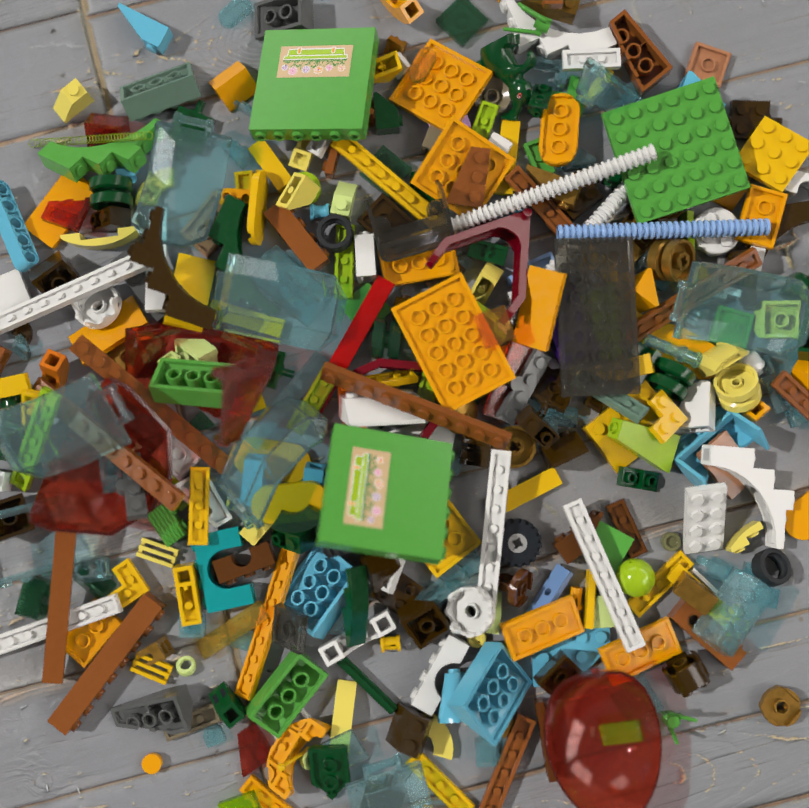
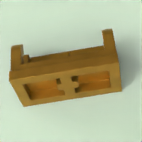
(694, 593)
(159, 649)

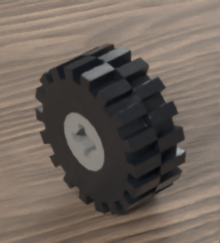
(528, 543)

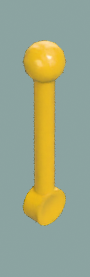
(281, 767)

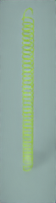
(95, 139)

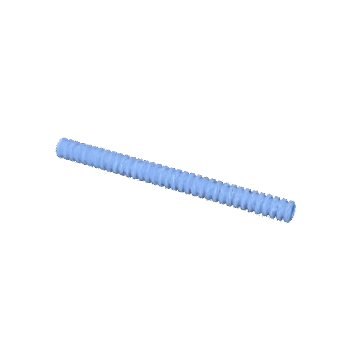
(712, 228)

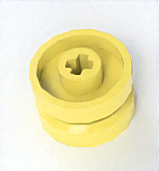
(738, 388)

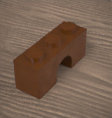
(229, 569)

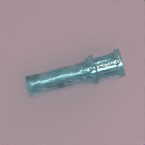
(681, 353)

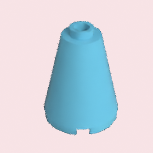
(450, 683)

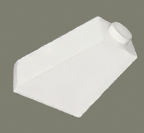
(365, 257)
(699, 408)

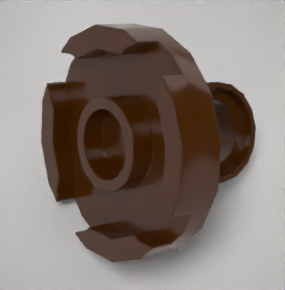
(516, 586)

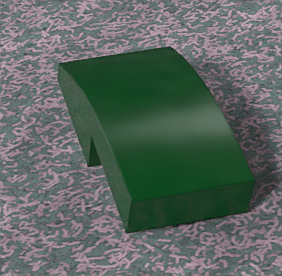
(637, 479)

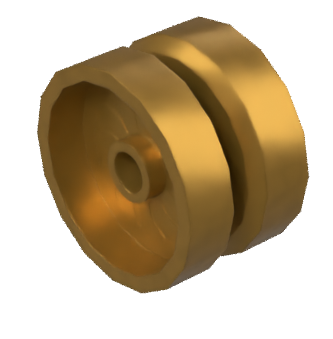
(670, 259)
(524, 444)

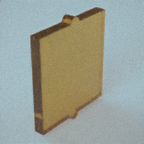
(494, 327)

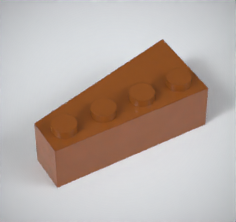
(638, 53)

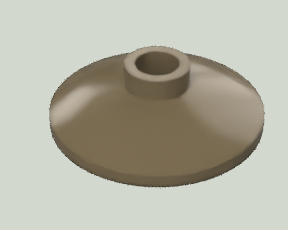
(499, 90)

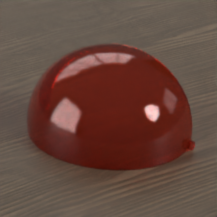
(573, 743)

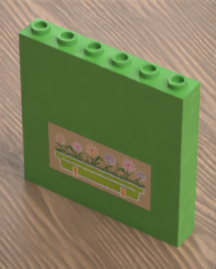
(315, 84)
(386, 495)

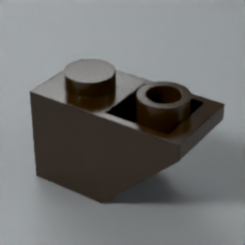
(110, 219)
(537, 427)

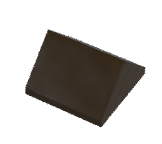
(14, 525)
(379, 569)
(556, 671)

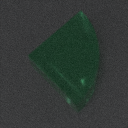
(202, 422)

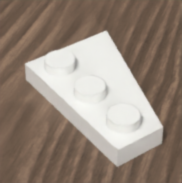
(217, 510)

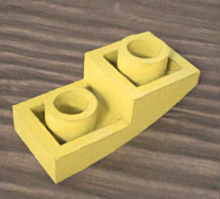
(739, 539)

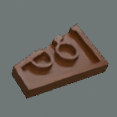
(471, 180)

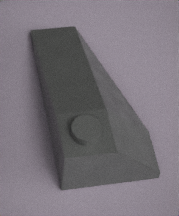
(163, 711)

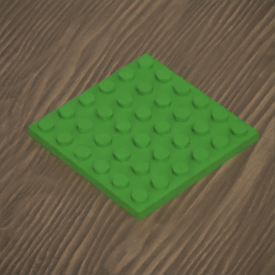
(692, 145)

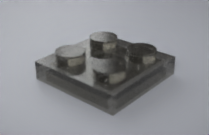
(290, 628)

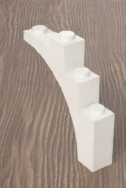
(555, 41)
(759, 482)

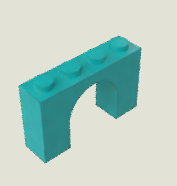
(217, 596)

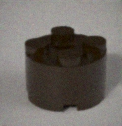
(686, 673)

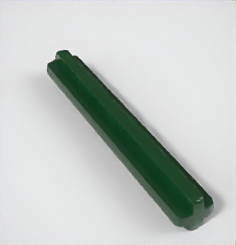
(367, 684)

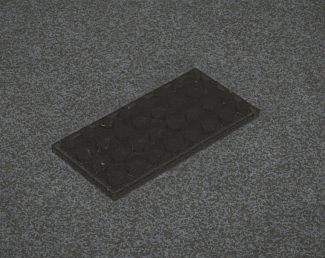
(597, 317)

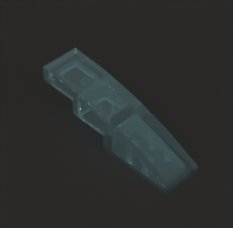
(451, 579)

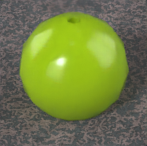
(635, 577)

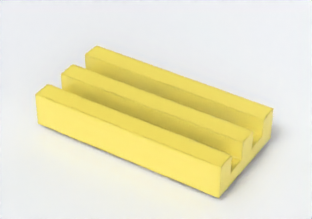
(154, 559)

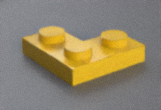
(669, 415)
(132, 582)

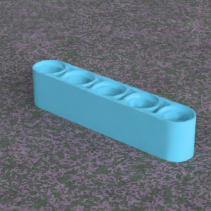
(15, 232)

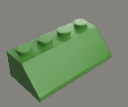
(186, 383)
(286, 693)

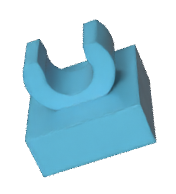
(124, 172)

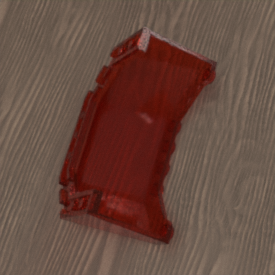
(242, 380)

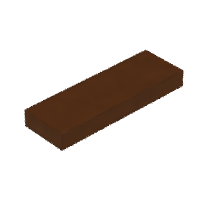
(624, 522)

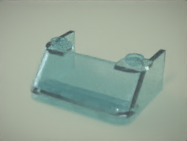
(603, 88)

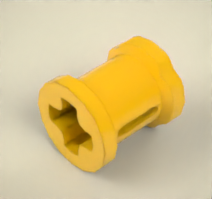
(390, 643)

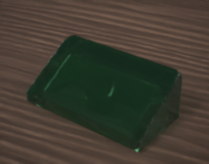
(97, 588)

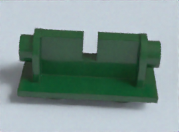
(540, 99)

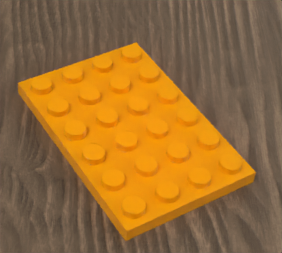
(449, 345)

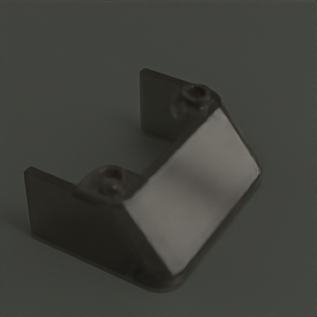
(414, 236)

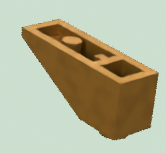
(540, 176)

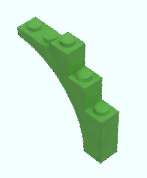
(101, 159)

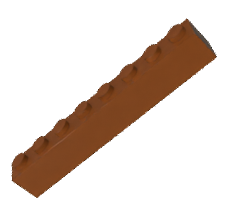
(106, 663)

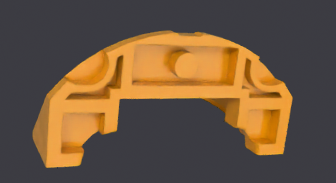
(286, 748)

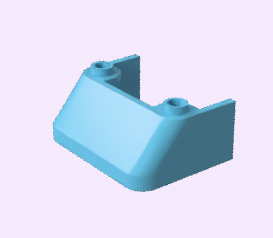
(737, 426)

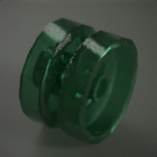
(385, 339)

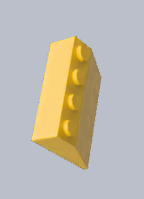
(597, 430)

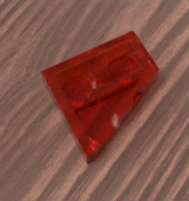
(66, 213)
(252, 748)

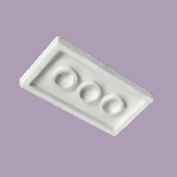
(704, 518)

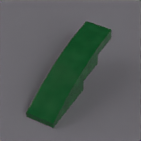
(357, 606)

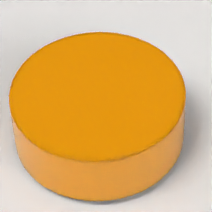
(152, 763)

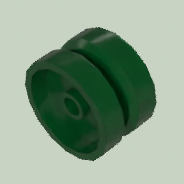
(110, 190)
(671, 378)

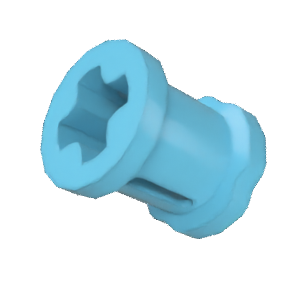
(319, 211)

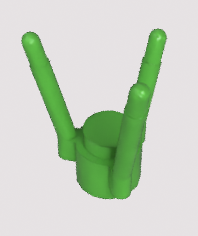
(541, 23)
(672, 721)

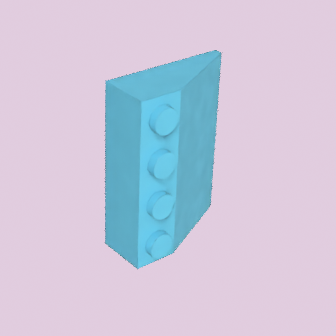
(319, 590)
(490, 692)

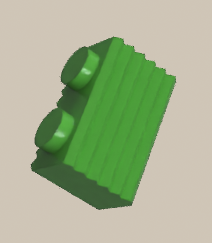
(168, 525)

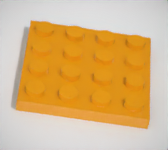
(446, 92)
(447, 156)

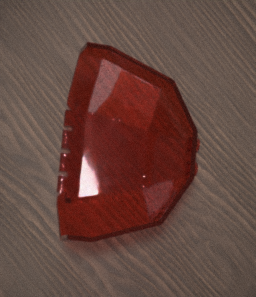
(76, 498)

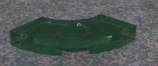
(297, 521)

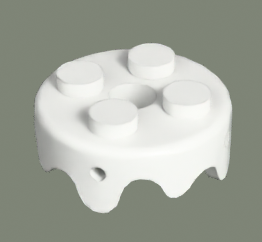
(717, 245)
(87, 312)
(458, 613)

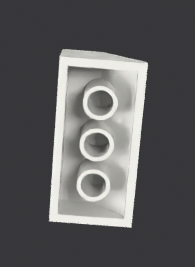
(362, 411)

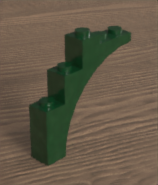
(228, 229)

